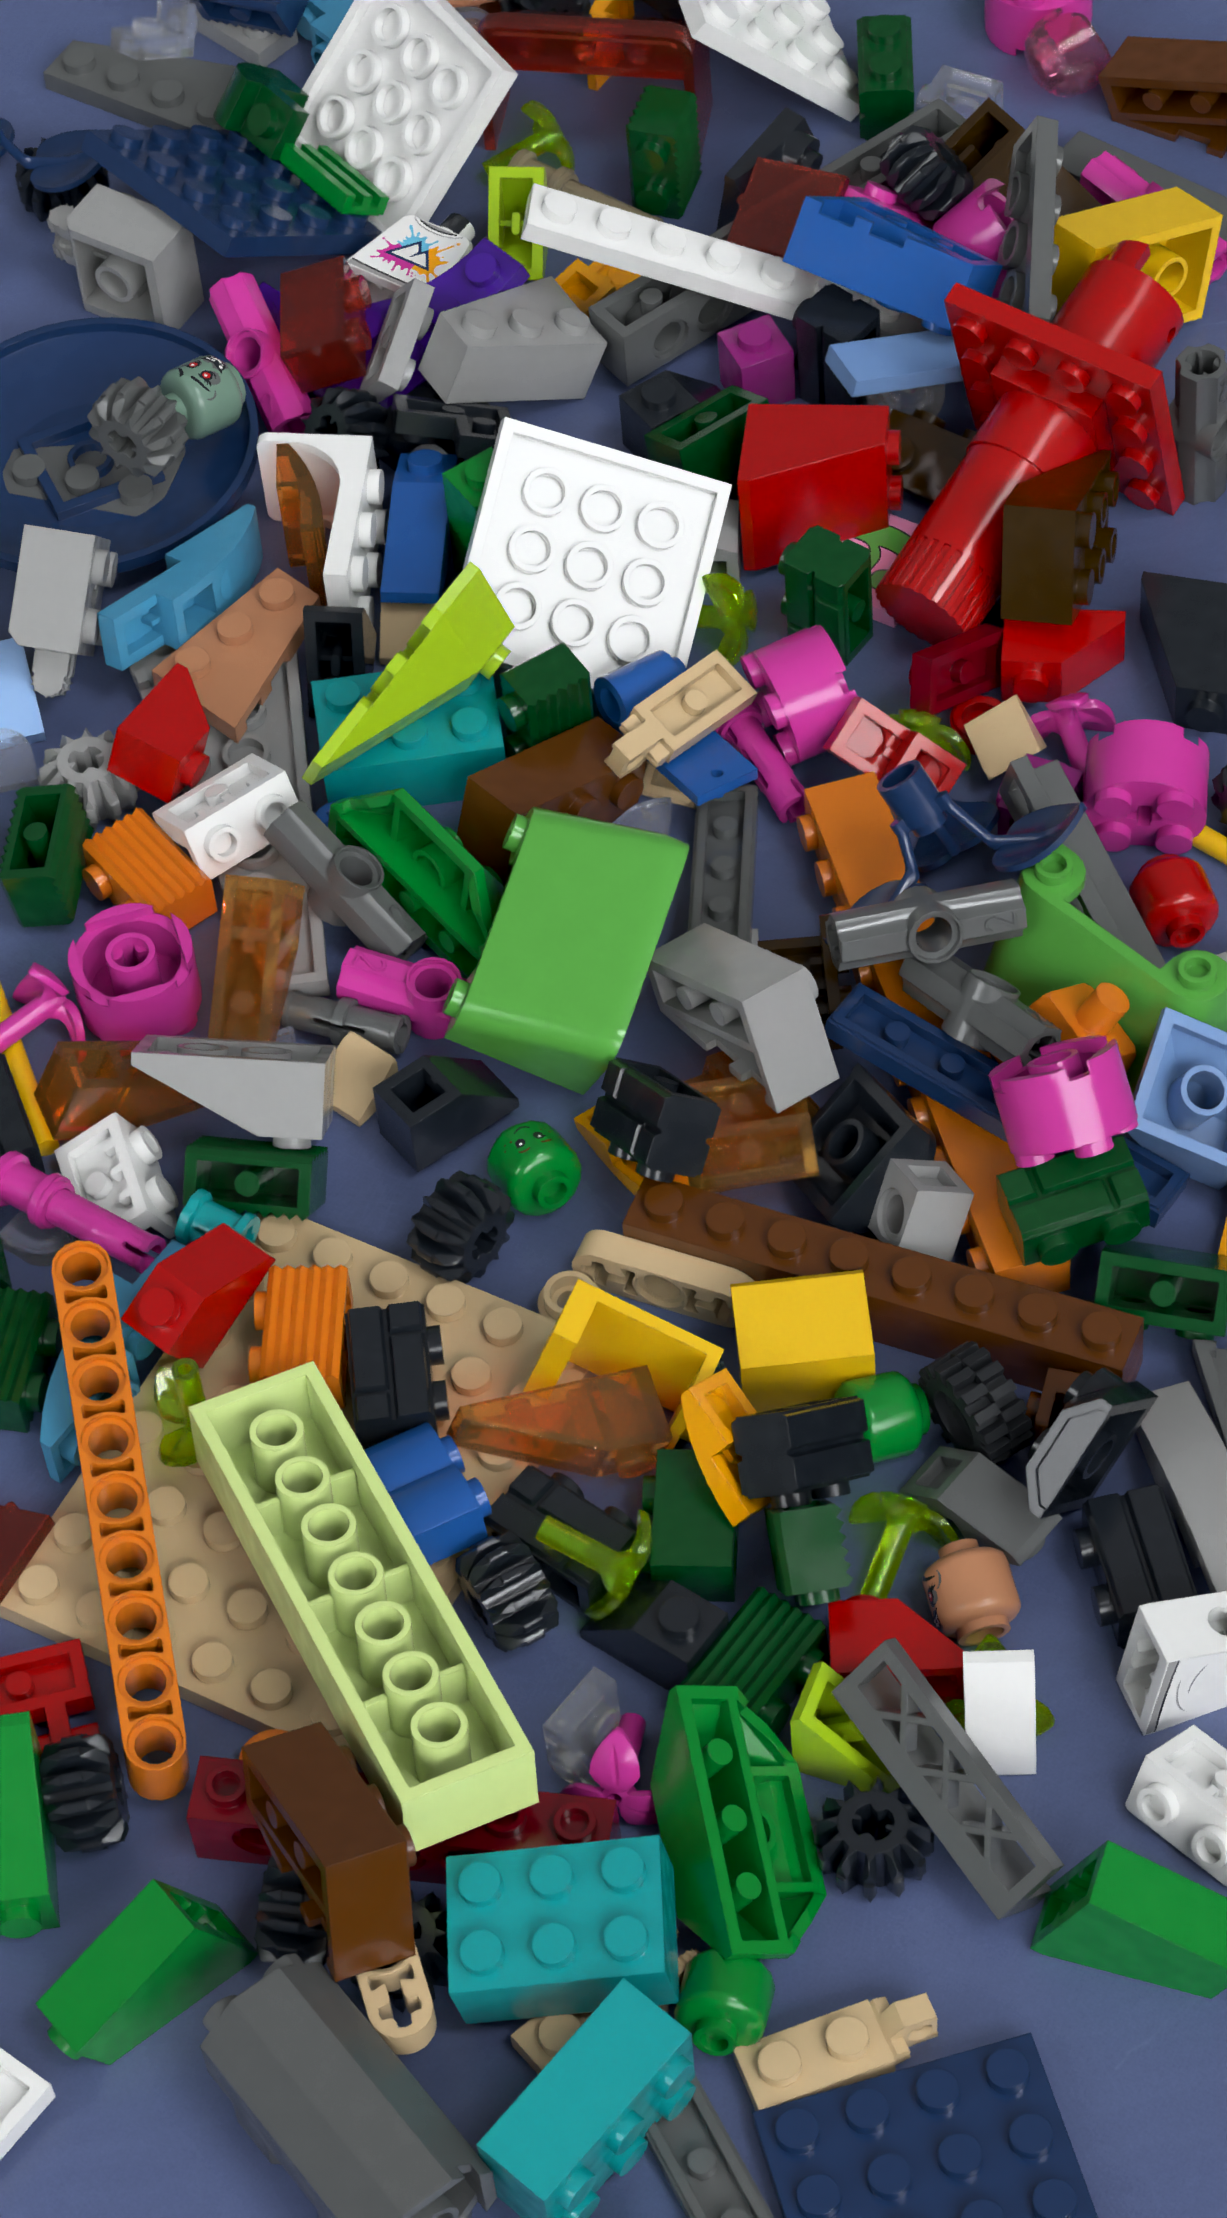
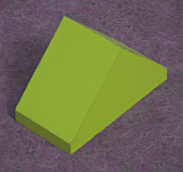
(506, 211)
(827, 1739)

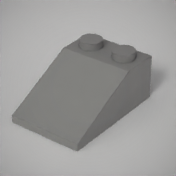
(255, 1084)

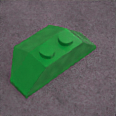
(424, 871)
(734, 1826)

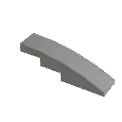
(1192, 1469)

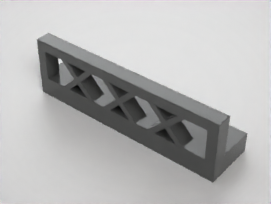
(1104, 893)
(939, 1786)

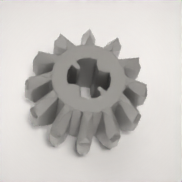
(84, 766)

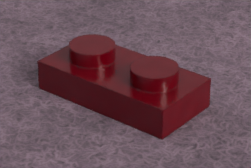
(956, 669)

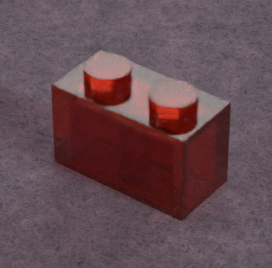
(324, 324)

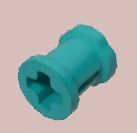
(204, 1214)

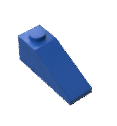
(417, 530)

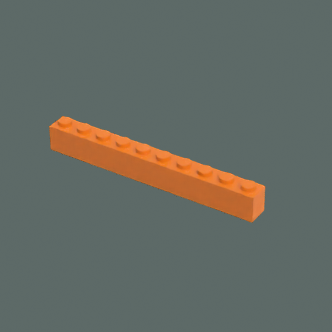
(855, 853)

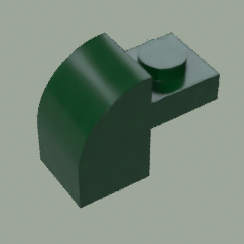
(263, 108)

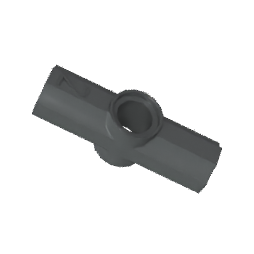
(1201, 421)
(344, 883)
(962, 919)
(978, 1008)

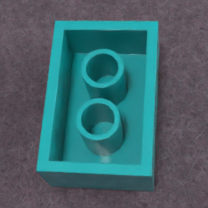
(425, 757)
(560, 1928)
(591, 2108)

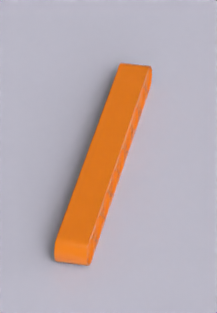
(124, 1540)

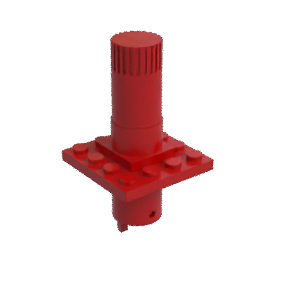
(1039, 403)

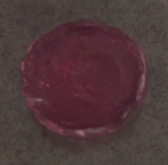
(1065, 53)

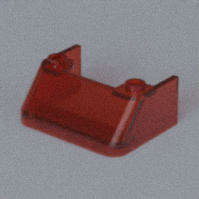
(599, 47)

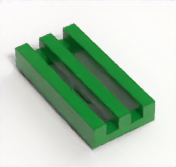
(334, 179)

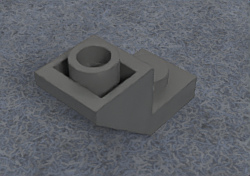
(981, 1502)

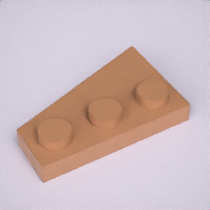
(243, 650)

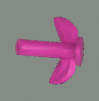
(1069, 718)
(43, 1000)
(617, 1770)

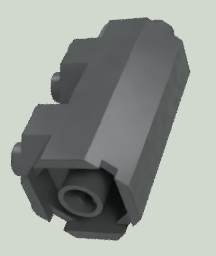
(337, 2102)

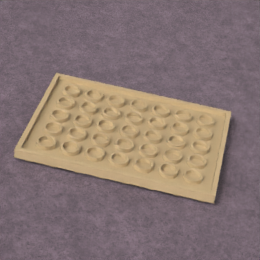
(221, 1621)

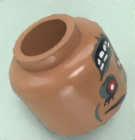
(971, 1592)

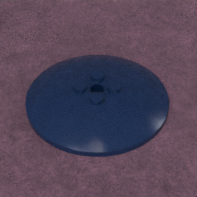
(45, 399)

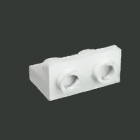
(228, 813)
(121, 1172)
(1185, 1798)

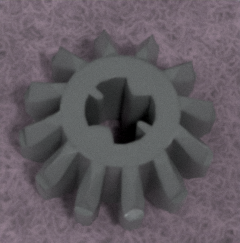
(138, 426)

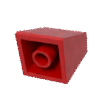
(814, 469)

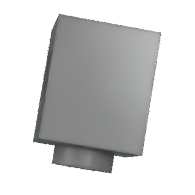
(921, 1207)

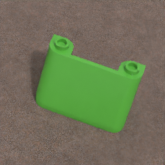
(567, 945)
(1071, 949)

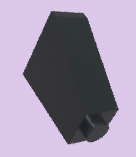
(1188, 645)

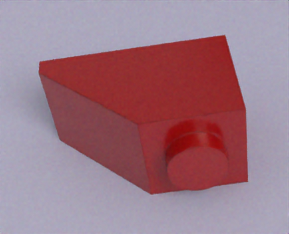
(1059, 659)
(163, 739)
(198, 1293)
(866, 1621)

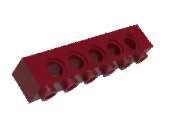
(227, 1830)

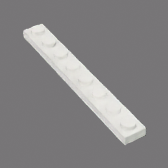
(681, 257)

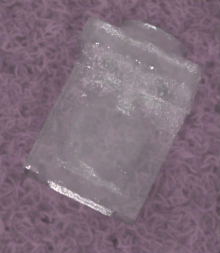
(161, 37)
(960, 90)
(581, 1725)

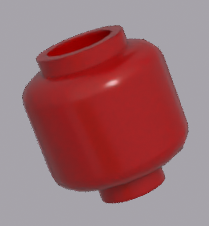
(1174, 900)

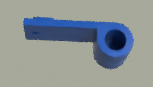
(701, 771)

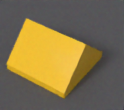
(801, 1337)

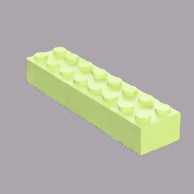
(363, 1607)

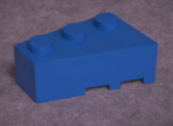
(886, 257)

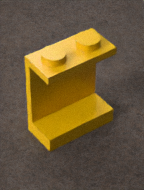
(617, 1336)

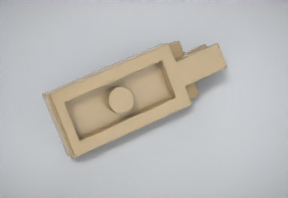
(680, 714)
(834, 2049)

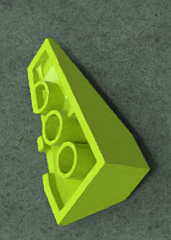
(441, 660)

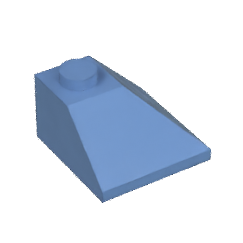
(1185, 1097)

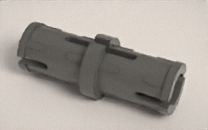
(338, 1018)

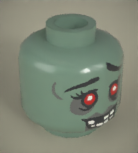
(206, 393)

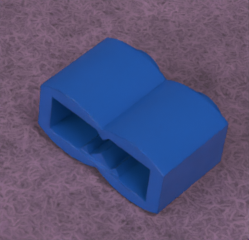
(431, 1492)

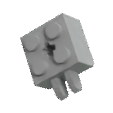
(128, 258)
(59, 600)

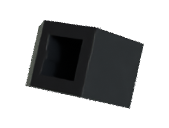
(439, 1106)

